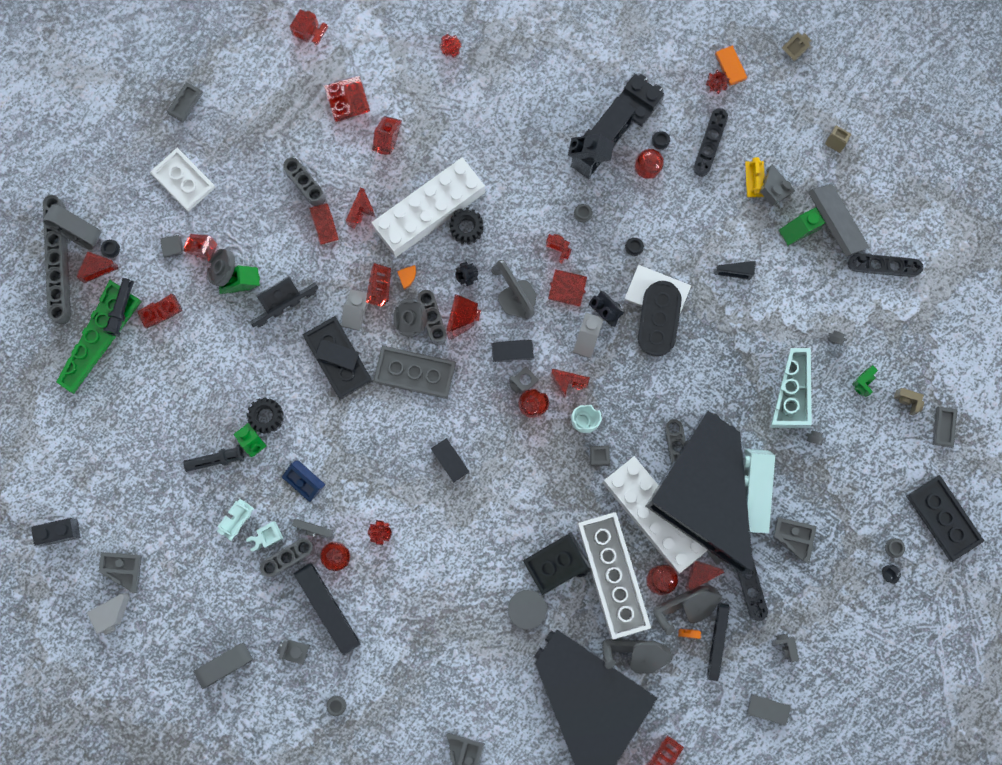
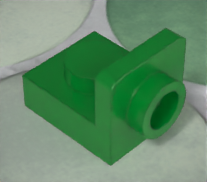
(866, 377)

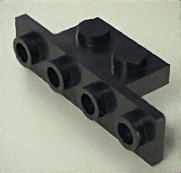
(280, 297)

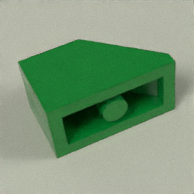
(802, 226)
(243, 279)

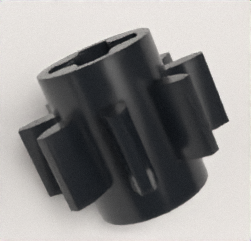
(466, 274)

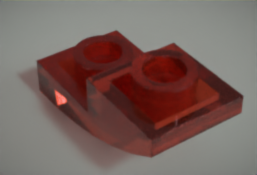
(356, 96)
(338, 101)
(324, 223)
(160, 311)

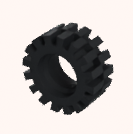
(466, 215)
(262, 404)

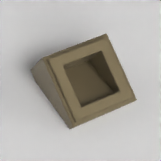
(838, 139)

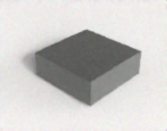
(171, 246)
(599, 455)

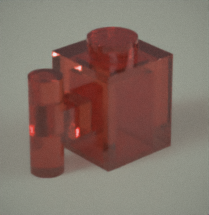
(306, 25)

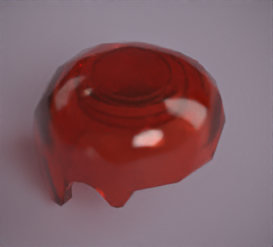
(649, 163)
(533, 403)
(335, 556)
(662, 579)

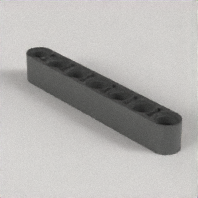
(53, 269)

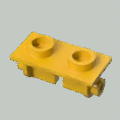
(754, 177)

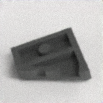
(775, 186)
(795, 537)
(121, 568)

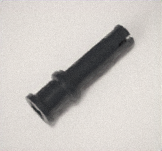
(117, 315)
(222, 457)

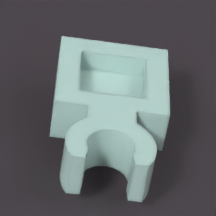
(267, 535)

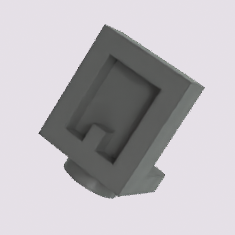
(790, 650)
(293, 651)

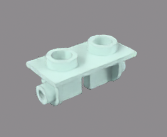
(230, 527)

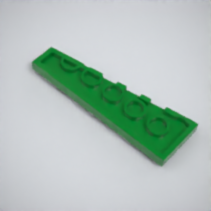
(94, 340)

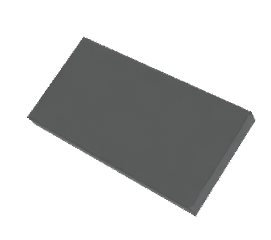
(838, 220)
(414, 372)

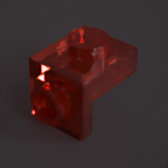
(558, 243)

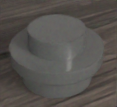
(583, 213)
(837, 337)
(815, 437)
(895, 548)
(336, 705)

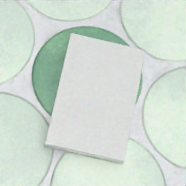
(182, 179)
(644, 278)

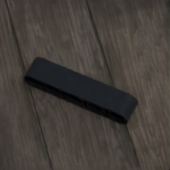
(327, 609)

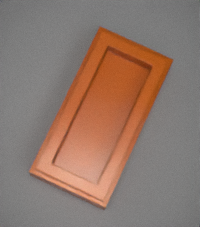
(731, 65)

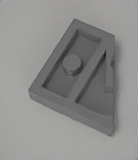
(464, 750)

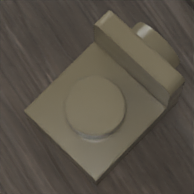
(797, 45)
(910, 397)

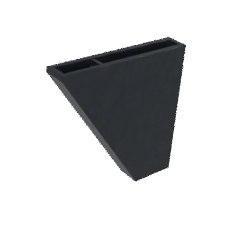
(707, 492)
(592, 704)

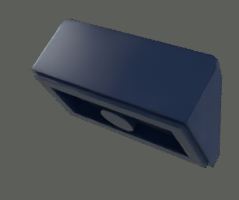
(303, 480)

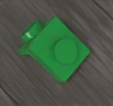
(249, 440)

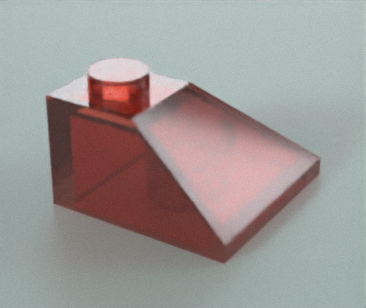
(462, 316)

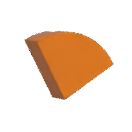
(407, 276)
(689, 633)

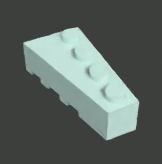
(794, 397)
(759, 486)

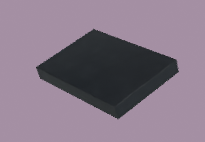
(556, 563)

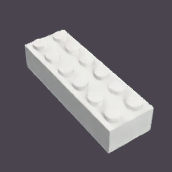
(428, 207)
(632, 489)
(613, 576)

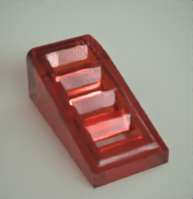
(376, 296)
(658, 753)

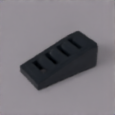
(740, 270)

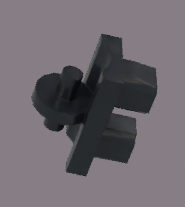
(607, 308)

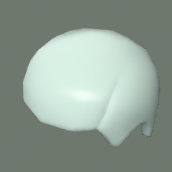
(585, 418)

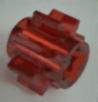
(450, 45)
(712, 82)
(379, 532)

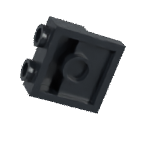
(642, 97)

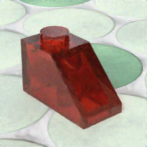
(386, 135)

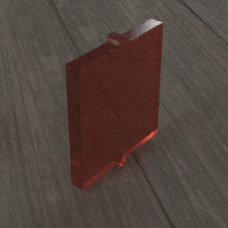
(567, 288)

